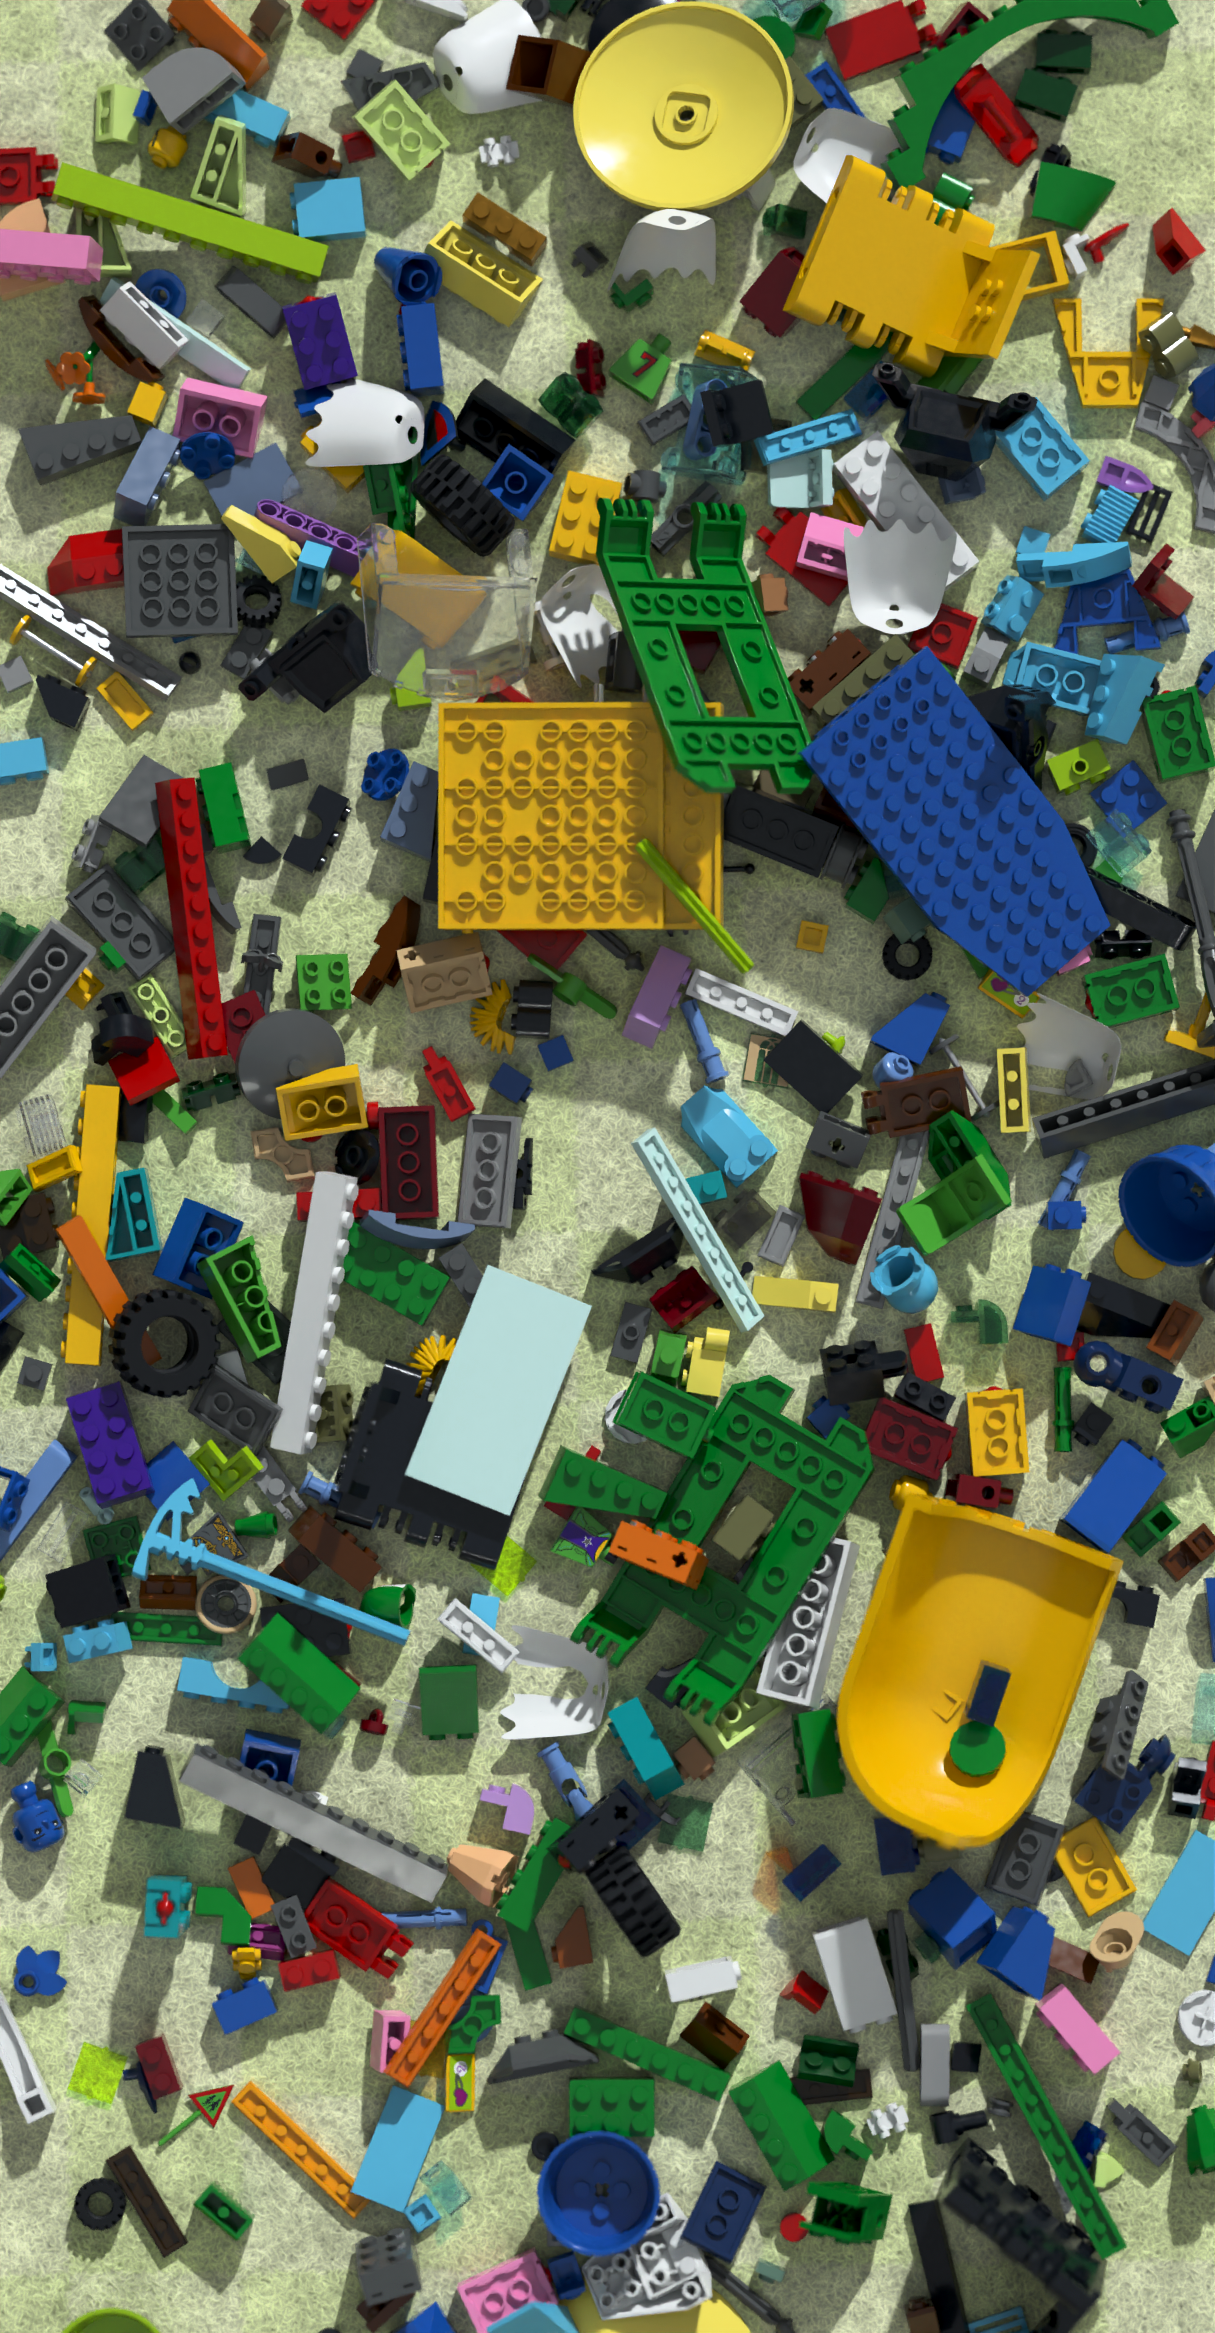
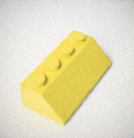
(482, 274)

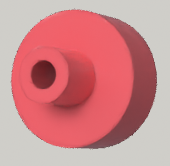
(1202, 425)

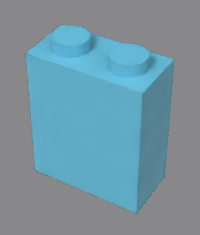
(328, 210)

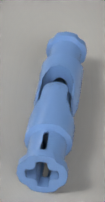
(559, 1772)

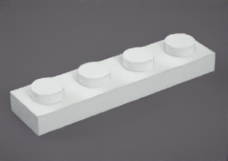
(741, 1002)

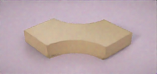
(271, 1146)

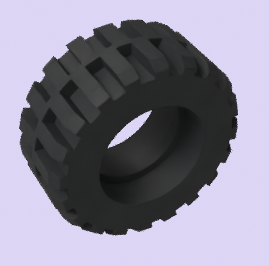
(462, 505)
(198, 1354)
(633, 1901)

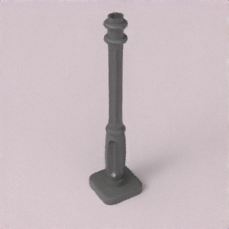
(1183, 839)

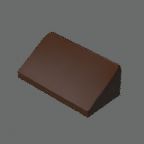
(1073, 1960)

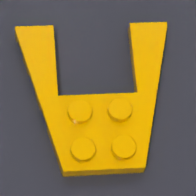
(1105, 377)

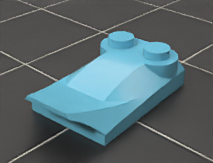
(1063, 674)
(725, 1134)

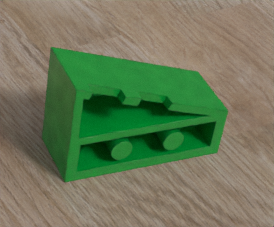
(223, 808)
(817, 1754)

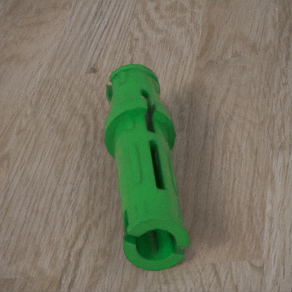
(1062, 1418)

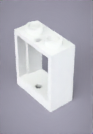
(702, 1978)

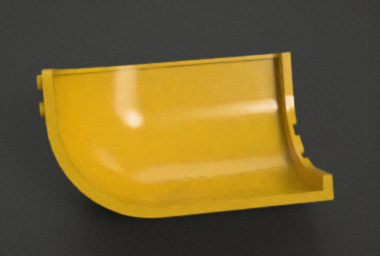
(954, 1594)

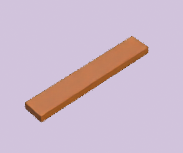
(99, 1277)
(442, 2008)

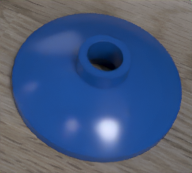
(154, 281)

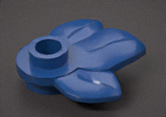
(41, 1969)

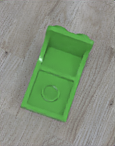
(953, 1206)

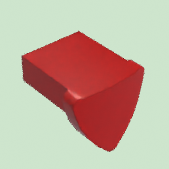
(805, 1991)

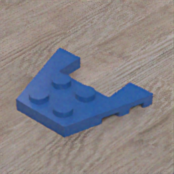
(1106, 603)

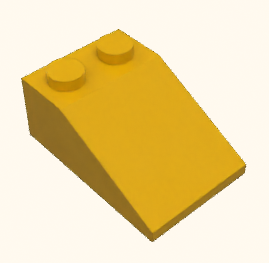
(322, 1103)

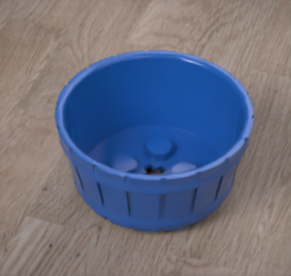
(1165, 1211)
(591, 2222)

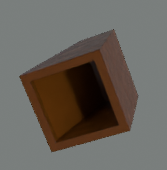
(546, 69)

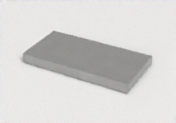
(489, 1170)

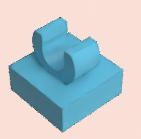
(42, 1656)

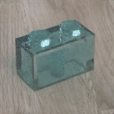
(1119, 842)

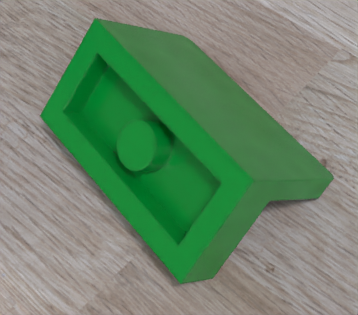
(30, 1273)

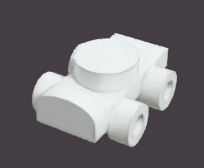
(494, 153)
(892, 2118)

